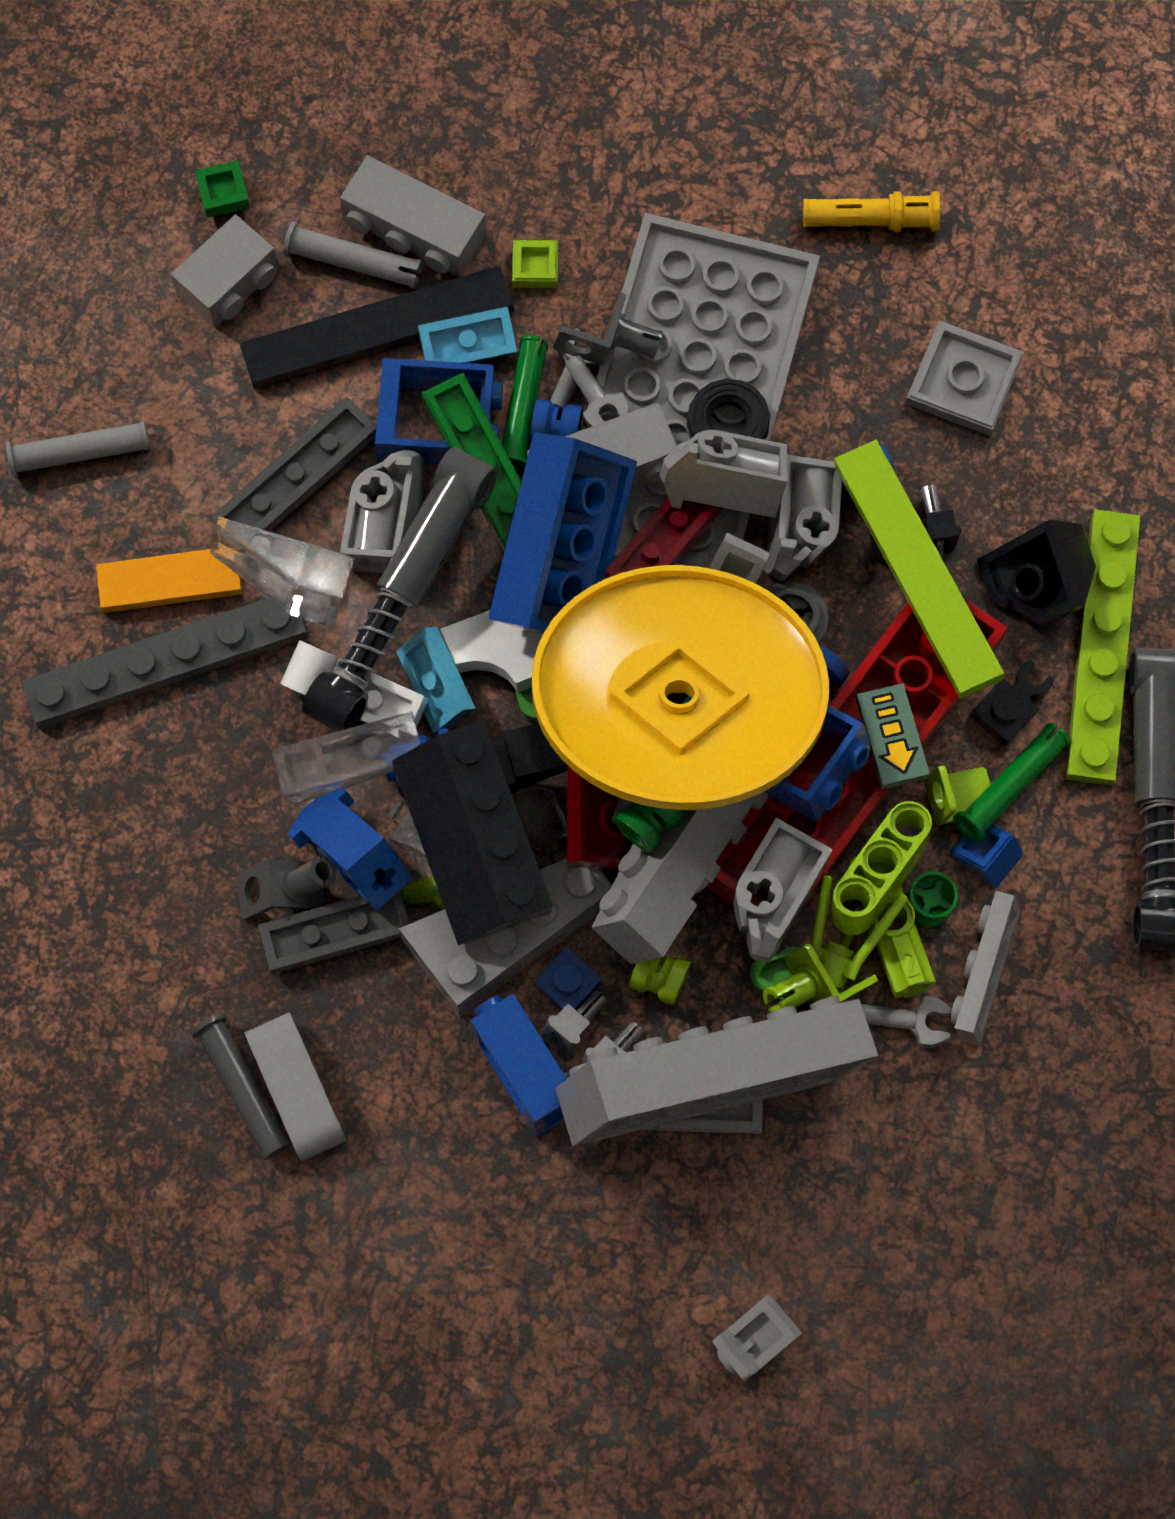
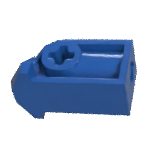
(354, 847)

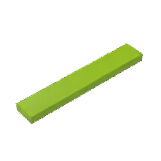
(919, 569)

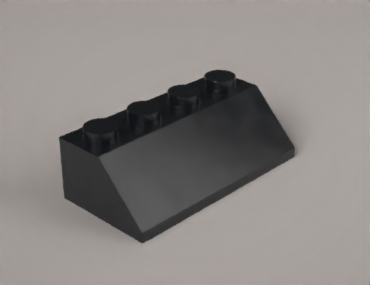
(472, 833)

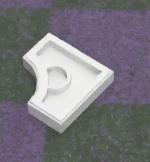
(493, 647)

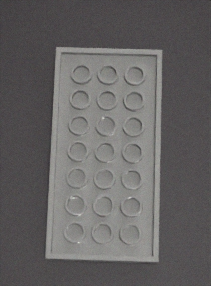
(724, 313)

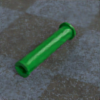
(523, 399)
(1011, 783)

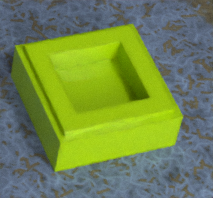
(535, 264)

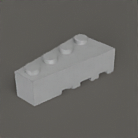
(656, 888)
(480, 967)

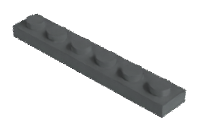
(160, 661)

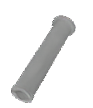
(351, 256)
(77, 447)

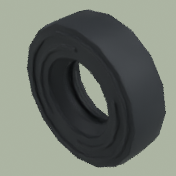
(730, 393)

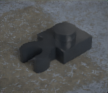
(1009, 708)

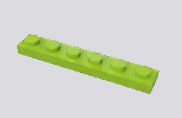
(1103, 650)

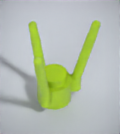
(837, 957)

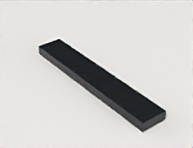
(370, 327)

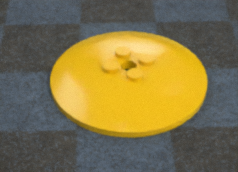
(690, 631)

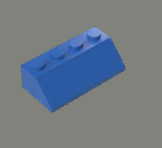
(560, 529)

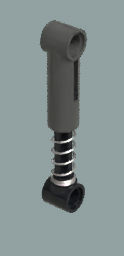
(458, 489)
(1153, 693)

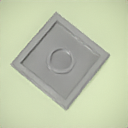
(964, 378)

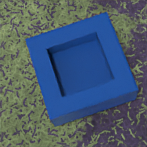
(568, 980)

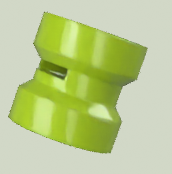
(662, 977)

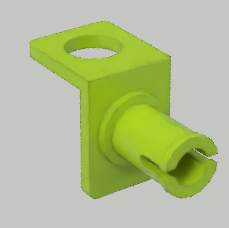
(808, 982)

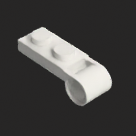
(384, 696)

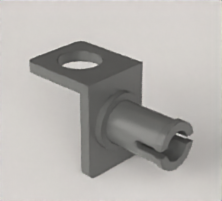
(618, 333)
(285, 885)

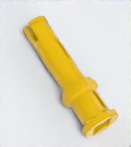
(894, 212)

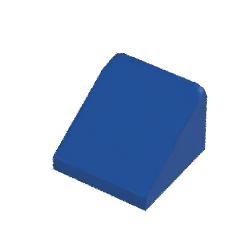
(991, 858)

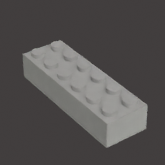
(714, 1069)

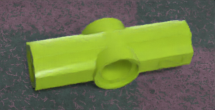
(902, 948)

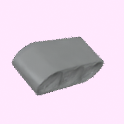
(295, 1087)

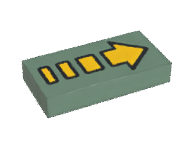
(892, 736)

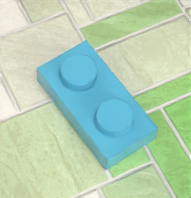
(469, 337)
(436, 677)

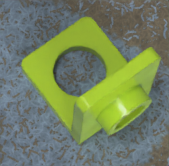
(954, 791)

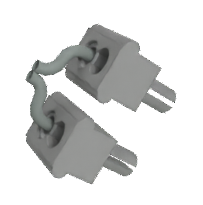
(570, 1028)

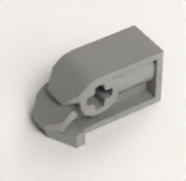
(727, 472)
(382, 509)
(805, 518)
(787, 870)

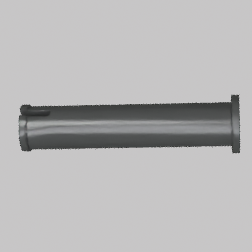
(241, 1086)

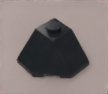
(1041, 572)

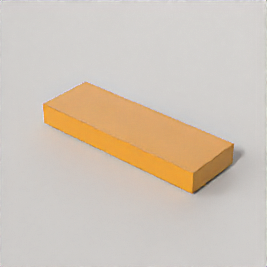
(164, 581)

